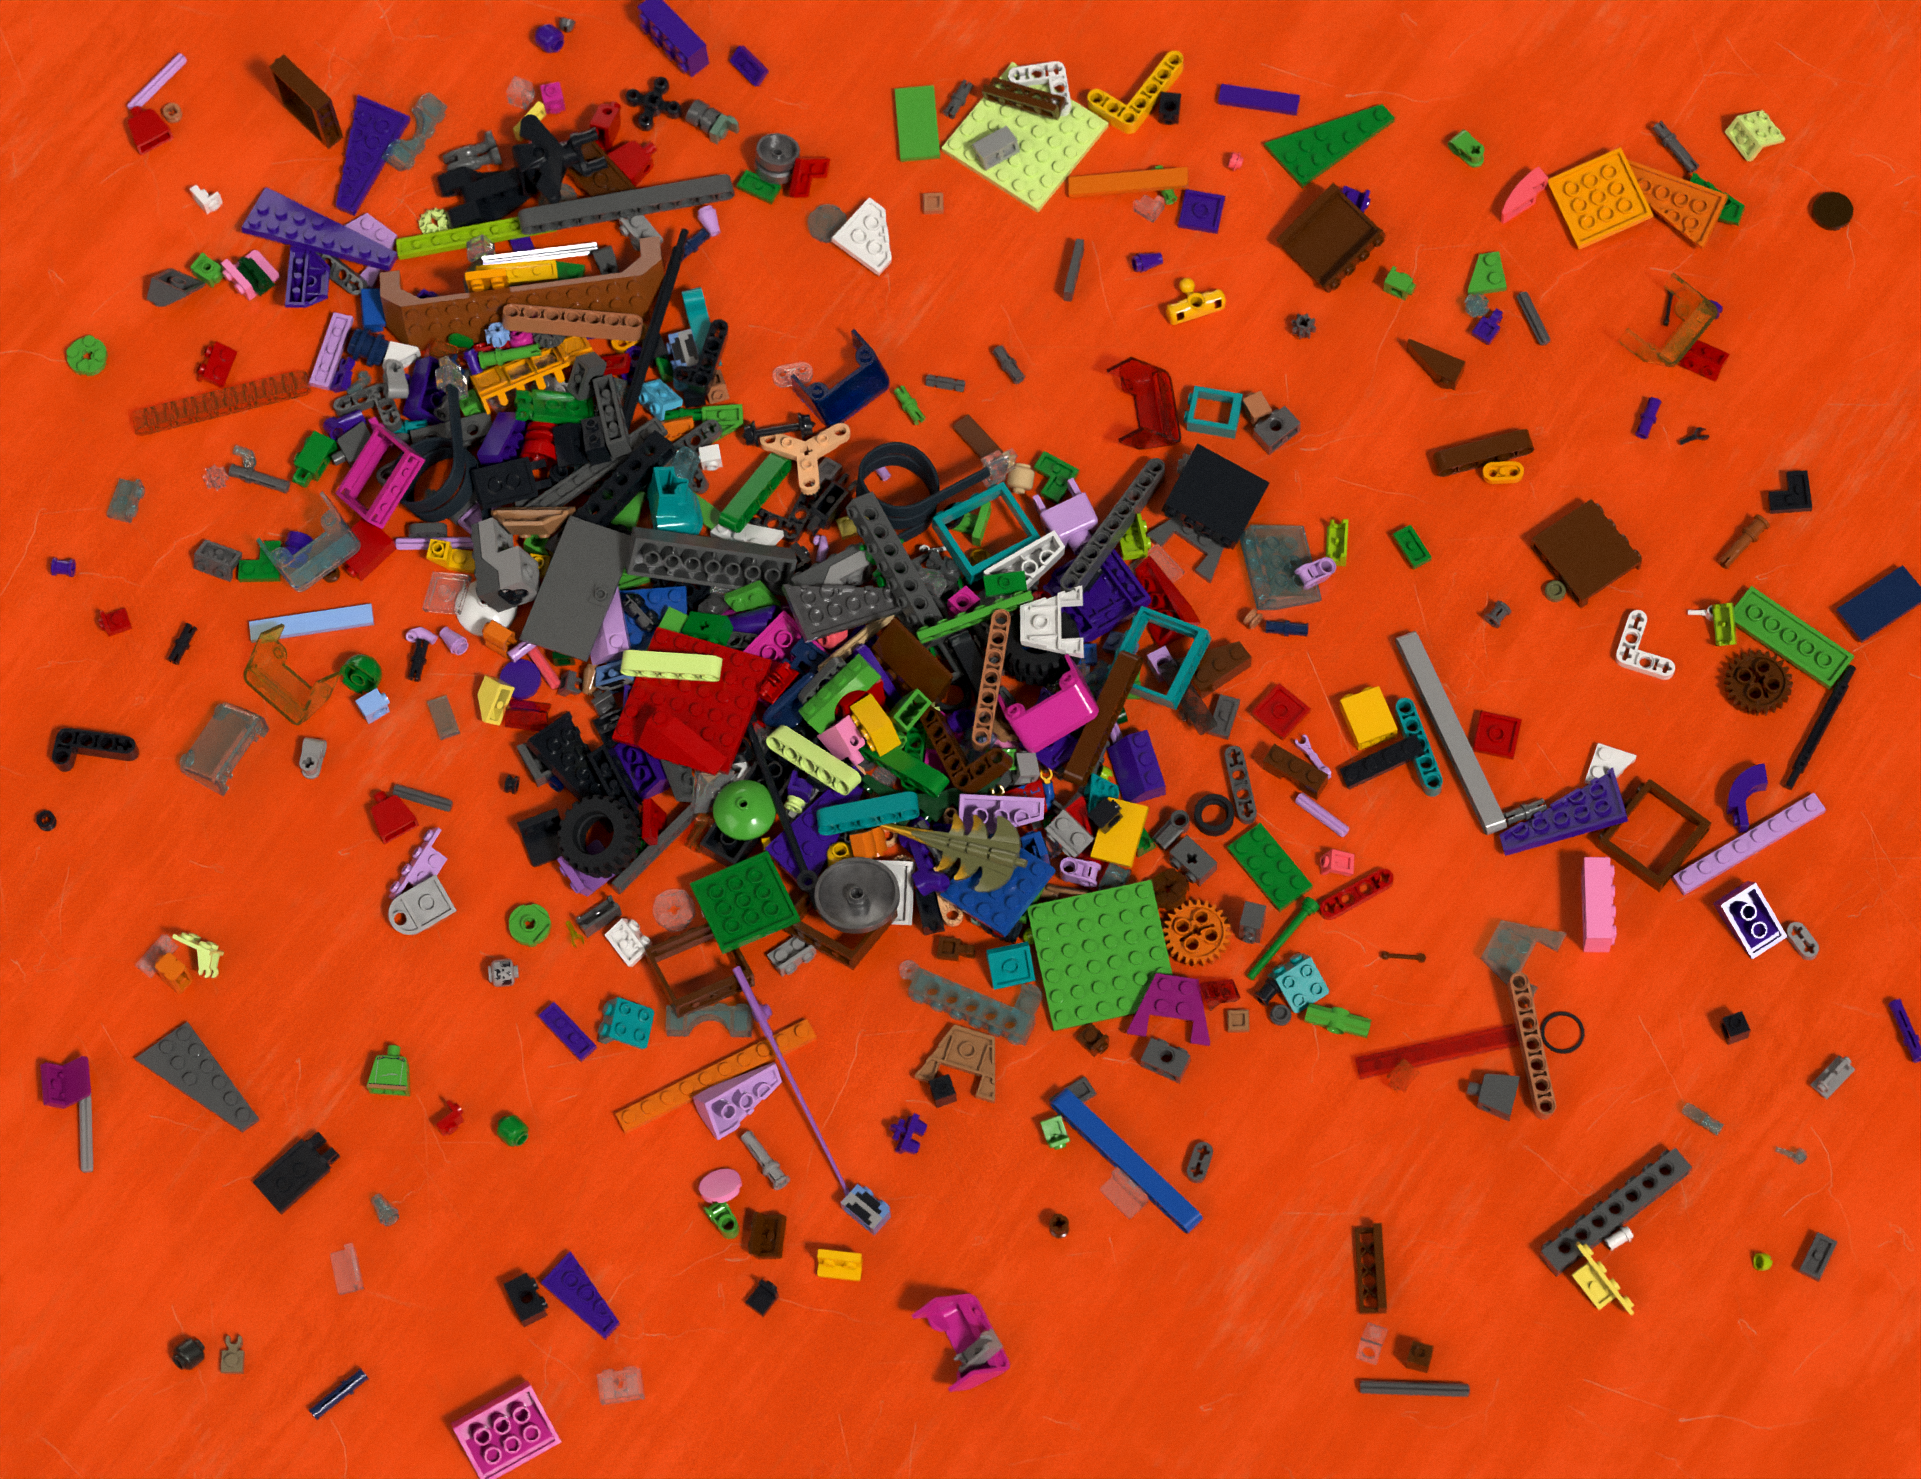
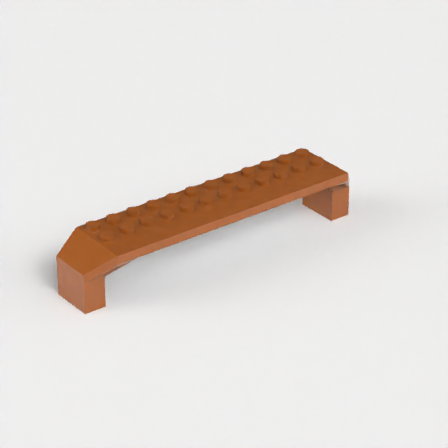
(469, 314)

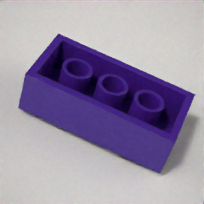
(673, 36)

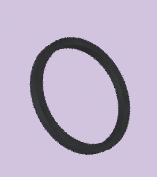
(1563, 1014)

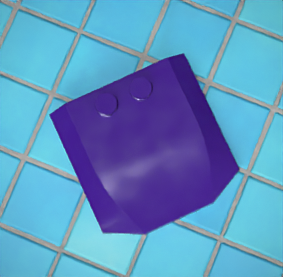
(1109, 602)

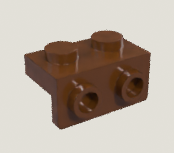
(767, 1236)

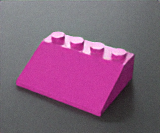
(777, 643)
(506, 1432)

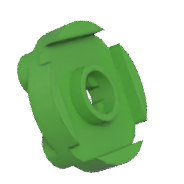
(83, 346)
(529, 913)

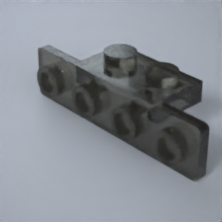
(1191, 706)

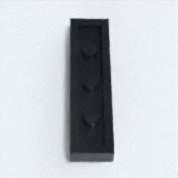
(1382, 761)

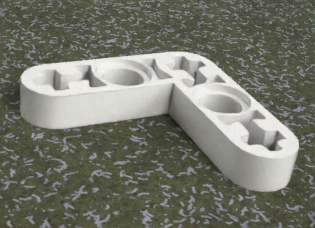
(1052, 78)
(1636, 655)

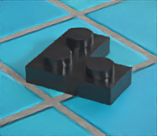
(1797, 496)

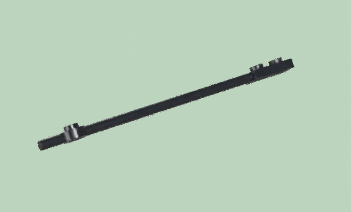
(805, 874)

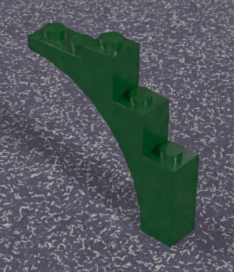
(930, 807)

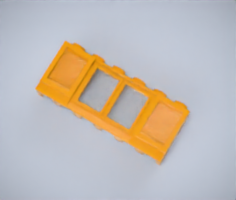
(521, 371)

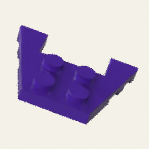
(1058, 752)

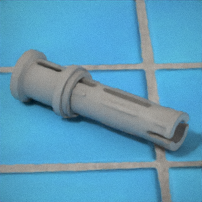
(770, 1167)

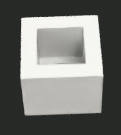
(710, 457)

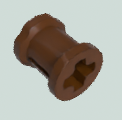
(1059, 1233)

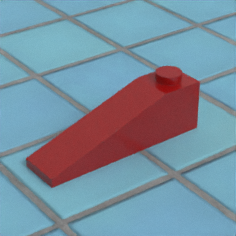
(1164, 599)
(673, 741)

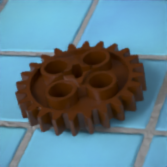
(1775, 675)

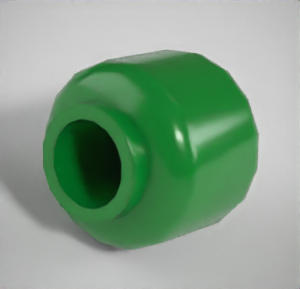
(512, 1130)

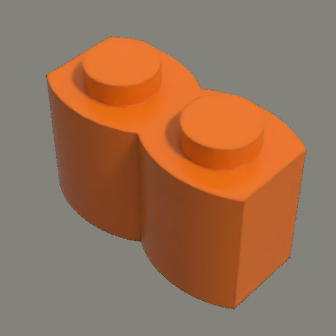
(499, 638)
(868, 842)

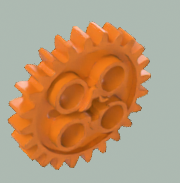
(1206, 949)

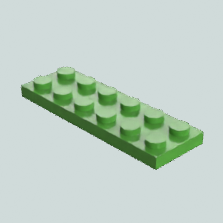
(1791, 638)

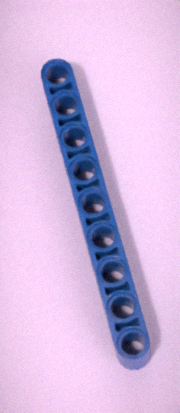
(1127, 1160)

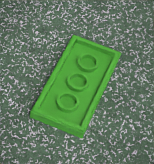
(917, 123)

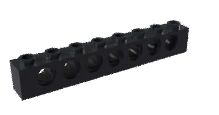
(622, 494)

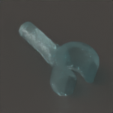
(1798, 1157)

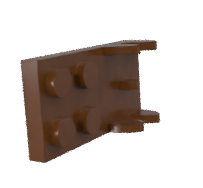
(603, 181)

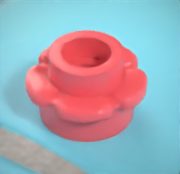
(1235, 161)

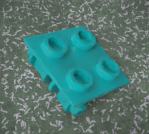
(1097, 790)

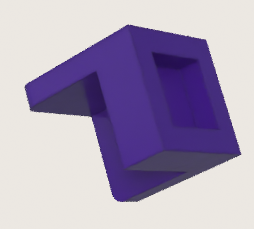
(799, 787)

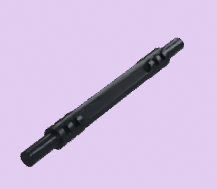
(1820, 727)

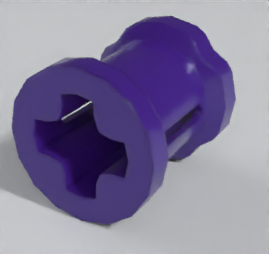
(63, 567)

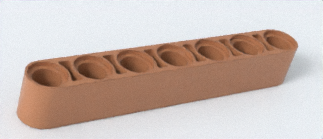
(572, 322)
(991, 670)
(1528, 1055)

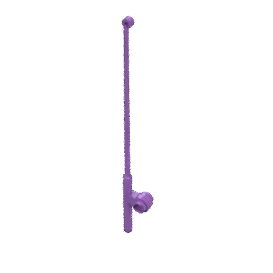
(761, 1014)

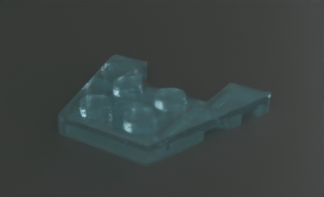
(1512, 947)

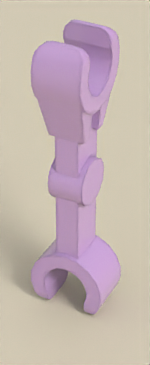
(1306, 748)

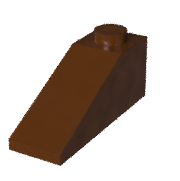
(1438, 365)

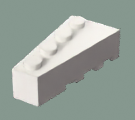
(1032, 559)

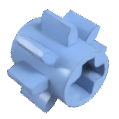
(497, 335)

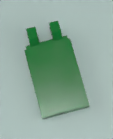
(551, 407)

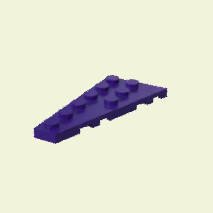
(369, 138)
(1572, 815)

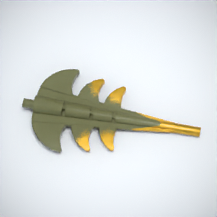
(995, 856)

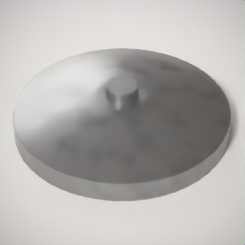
(857, 895)

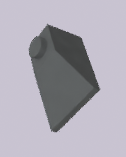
(171, 287)

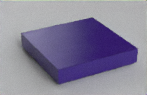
(1201, 211)

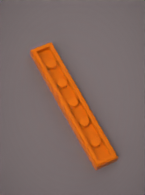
(1128, 182)

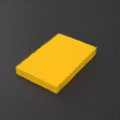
(1122, 840)

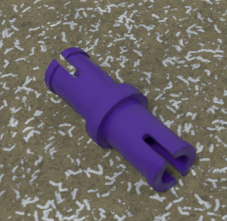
(1648, 418)

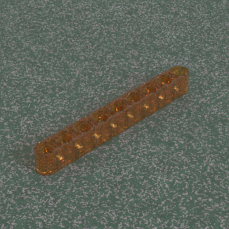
(221, 402)

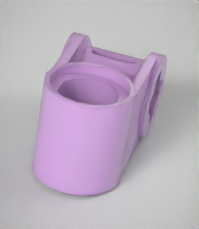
(1313, 573)
(1080, 872)

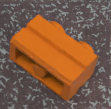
(173, 972)

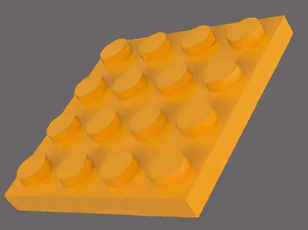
(1600, 198)

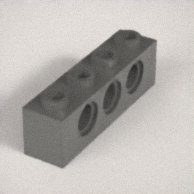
(612, 415)
(479, 422)

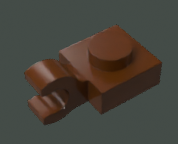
(951, 948)

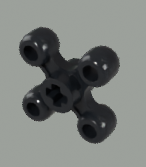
(653, 104)

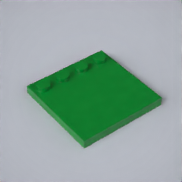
(745, 902)

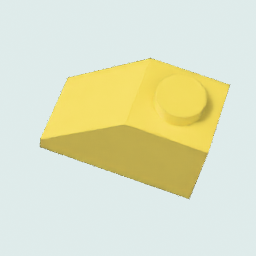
(493, 699)

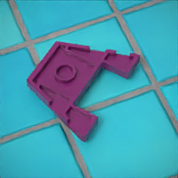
(1176, 999)

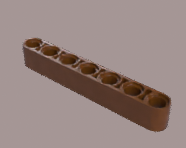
(1099, 729)

